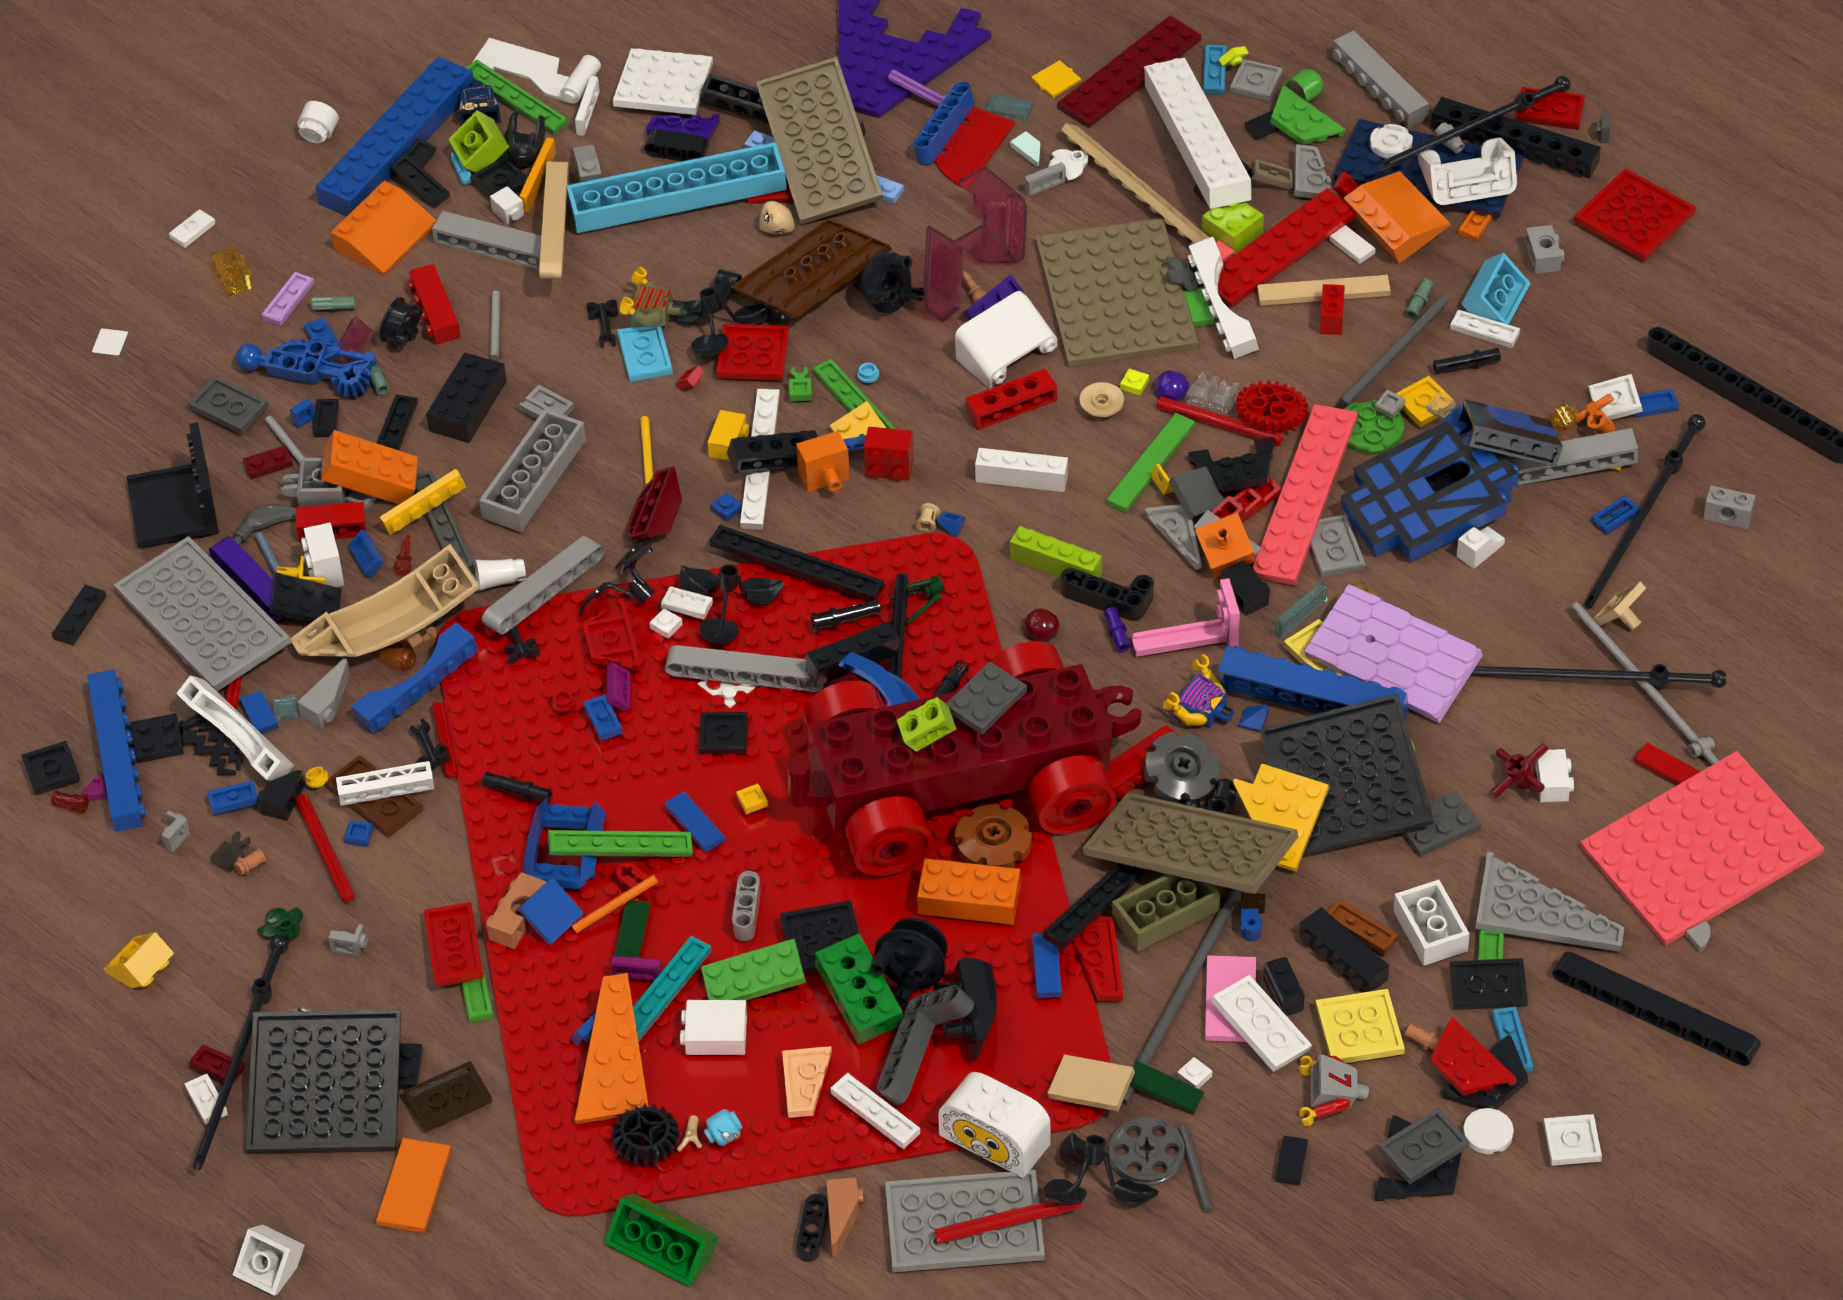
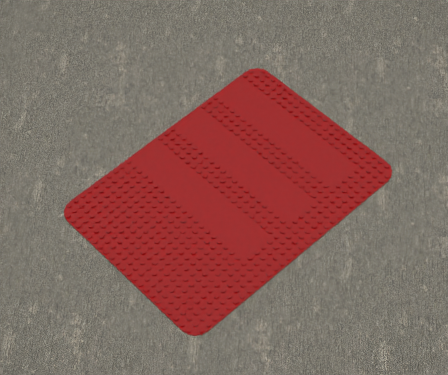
(546, 992)

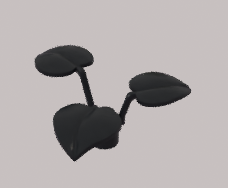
(710, 304)
(701, 581)
(638, 586)
(1092, 1153)

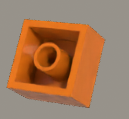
(823, 462)
(1225, 544)

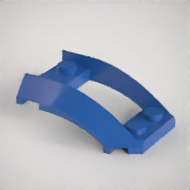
(890, 685)
(562, 817)

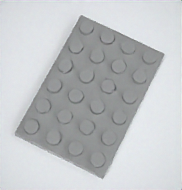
(925, 1204)

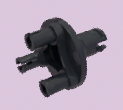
(888, 282)

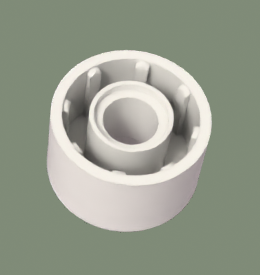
(317, 122)

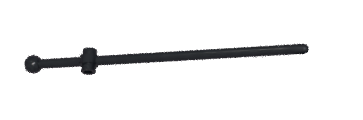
(1521, 103)
(1673, 464)
(1658, 676)
(262, 995)

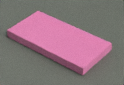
(1222, 973)

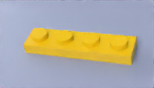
(423, 502)

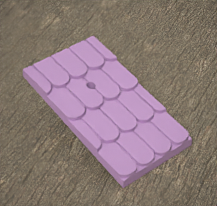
(1394, 649)

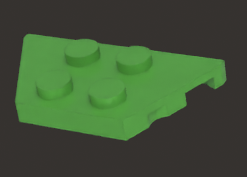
(1302, 120)

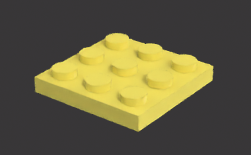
(1360, 1026)

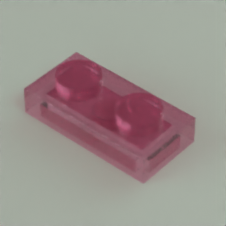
(354, 337)

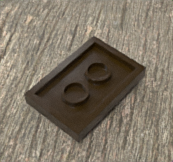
(447, 1096)

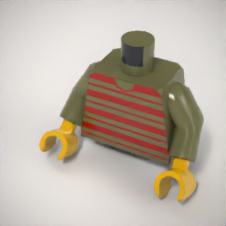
(650, 304)

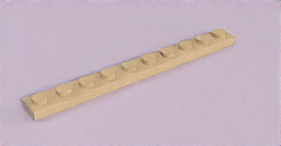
(1133, 182)

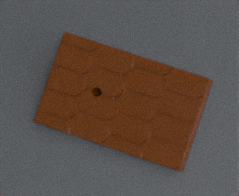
(810, 268)

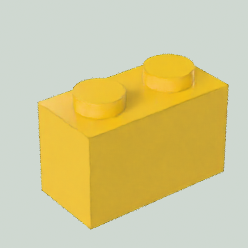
(727, 426)

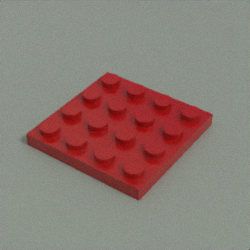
(1634, 214)

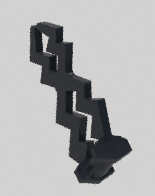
(217, 750)

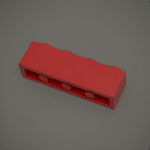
(434, 301)
(1127, 768)

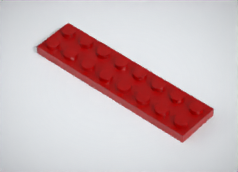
(1282, 246)

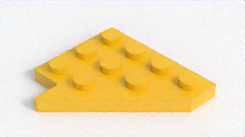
(1284, 801)

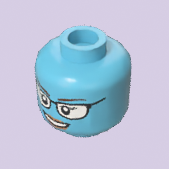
(723, 1127)

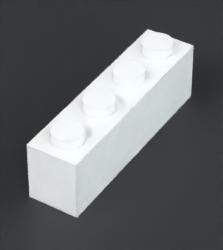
(1021, 469)

